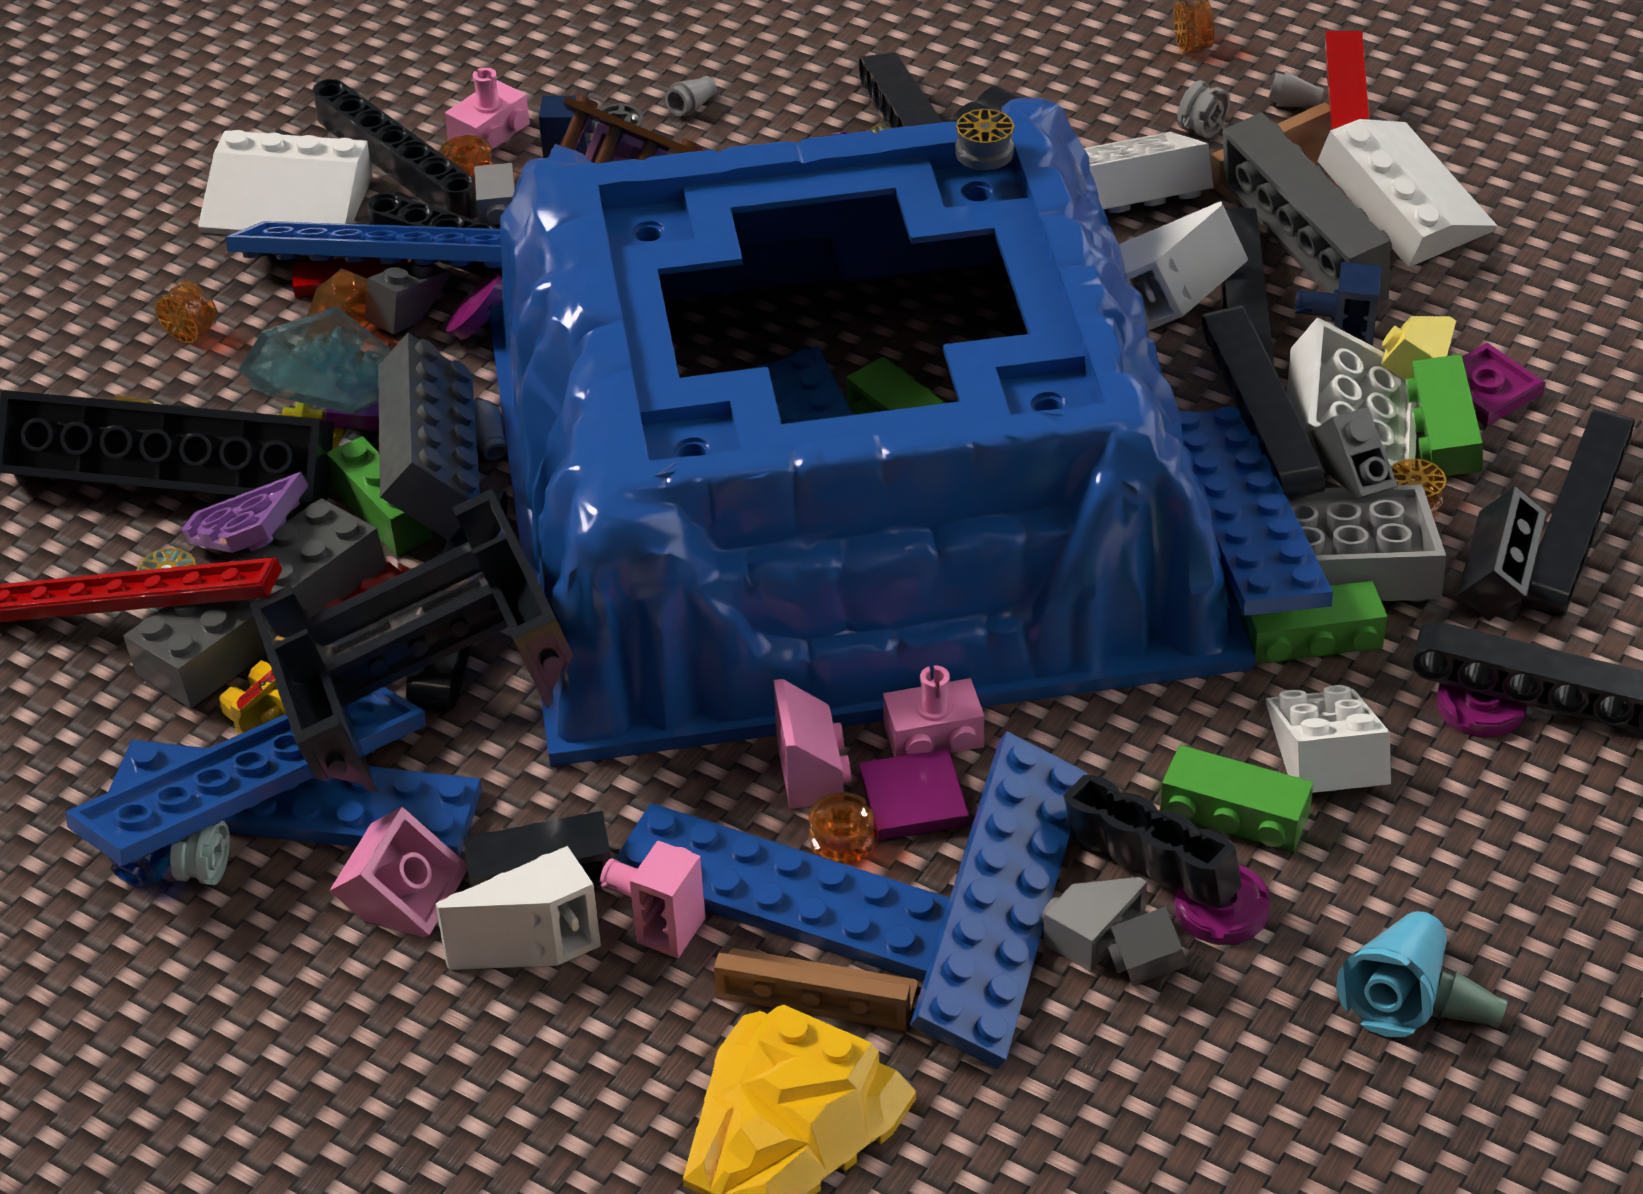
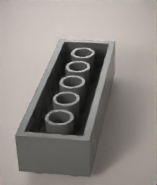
(1301, 204)
(426, 434)
(205, 645)

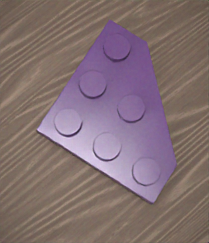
(247, 518)

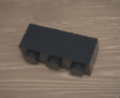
(1502, 554)
(513, 847)

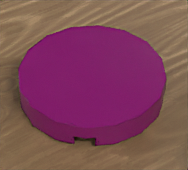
(475, 308)
(1477, 712)
(1234, 922)

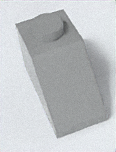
(493, 191)
(1083, 916)

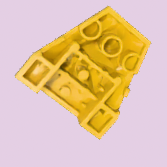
(791, 1106)

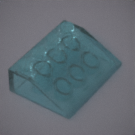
(318, 362)

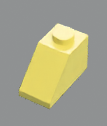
(1417, 340)

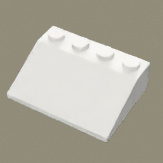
(1149, 170)
(283, 180)
(1403, 188)
(1343, 374)

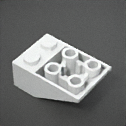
(1182, 262)
(1331, 738)
(522, 917)

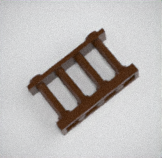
(587, 108)

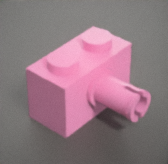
(490, 112)
(934, 715)
(663, 894)

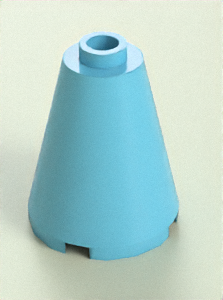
(1395, 976)

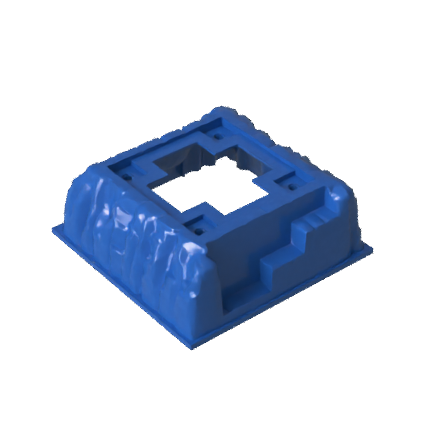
(709, 549)

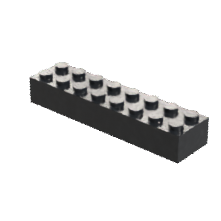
(160, 444)

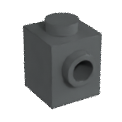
(1147, 946)

